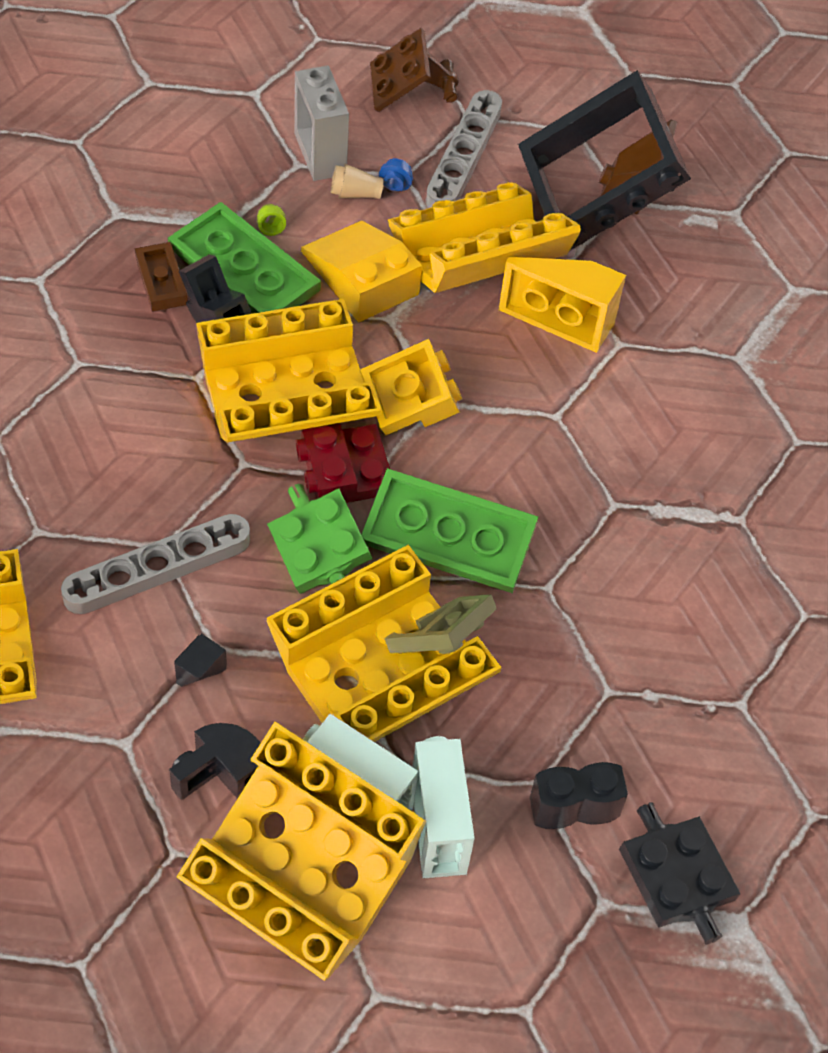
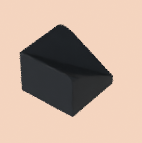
(199, 661)

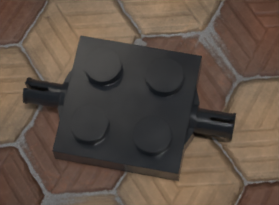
(679, 872)

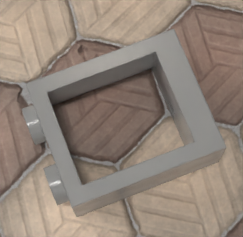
(320, 121)

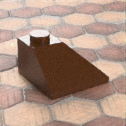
(633, 161)

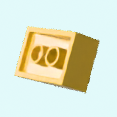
(365, 268)
(563, 297)

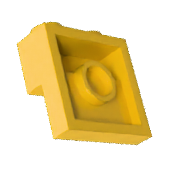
(413, 387)

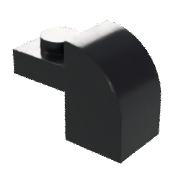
(210, 293)
(220, 751)

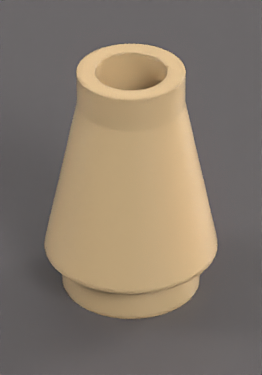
(355, 183)

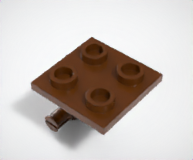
(407, 67)

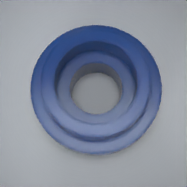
(396, 175)

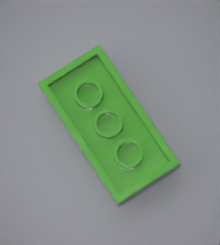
(247, 260)
(450, 530)

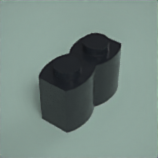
(572, 795)

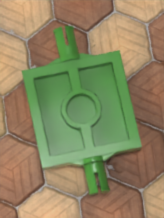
(318, 539)

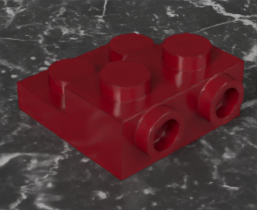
(343, 460)

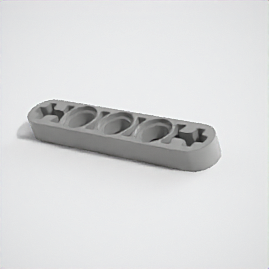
(465, 139)
(145, 578)

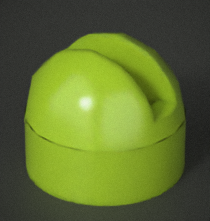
(276, 221)

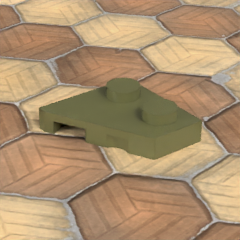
(445, 627)

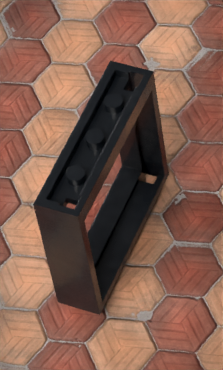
(585, 123)

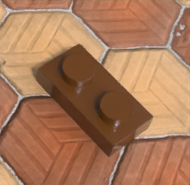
(161, 276)

